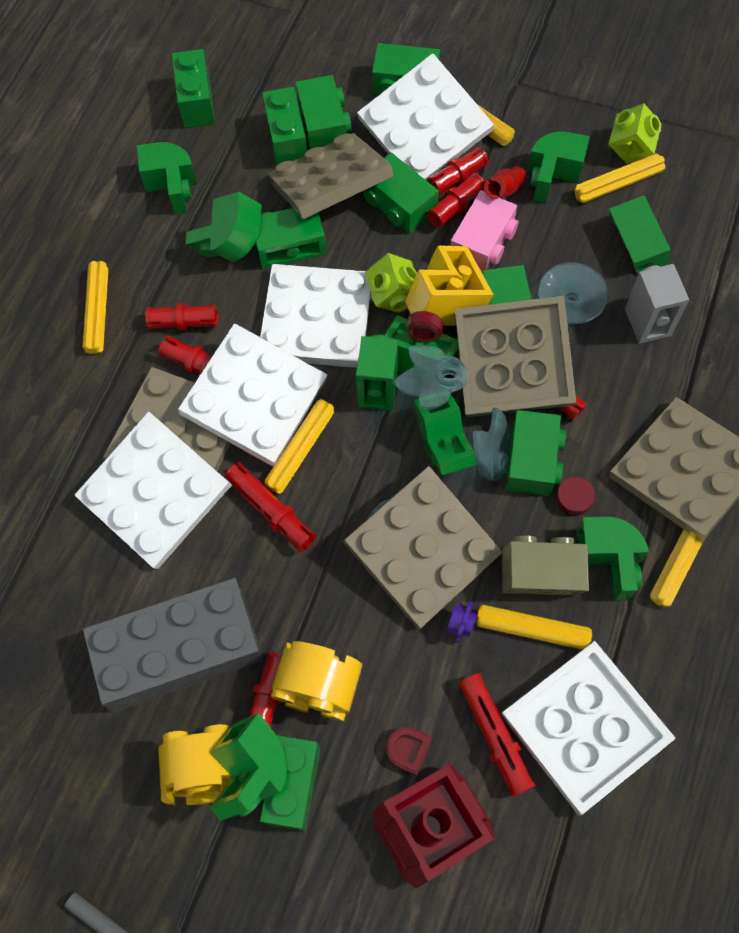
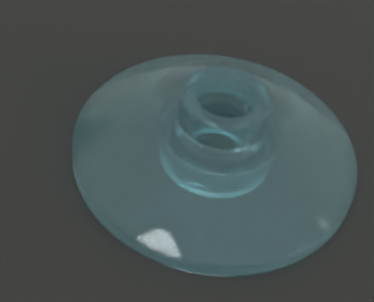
(578, 282)

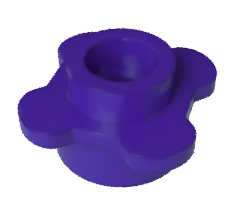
(461, 621)

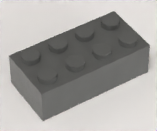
(172, 645)

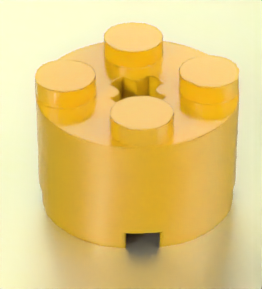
(316, 679)
(190, 767)

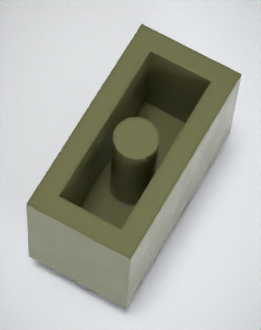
(544, 567)

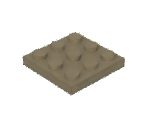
(329, 174)
(516, 356)
(162, 397)
(684, 468)
(422, 547)

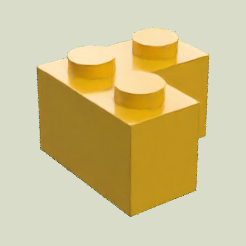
(449, 284)

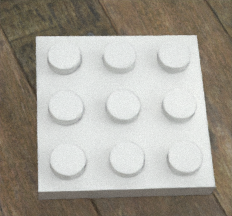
(426, 118)
(317, 313)
(253, 394)
(153, 490)
(587, 728)

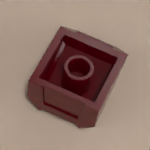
(432, 825)

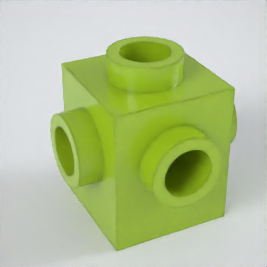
(635, 133)
(391, 282)

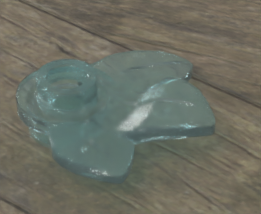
(427, 376)
(492, 447)

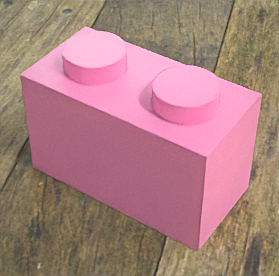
(486, 229)

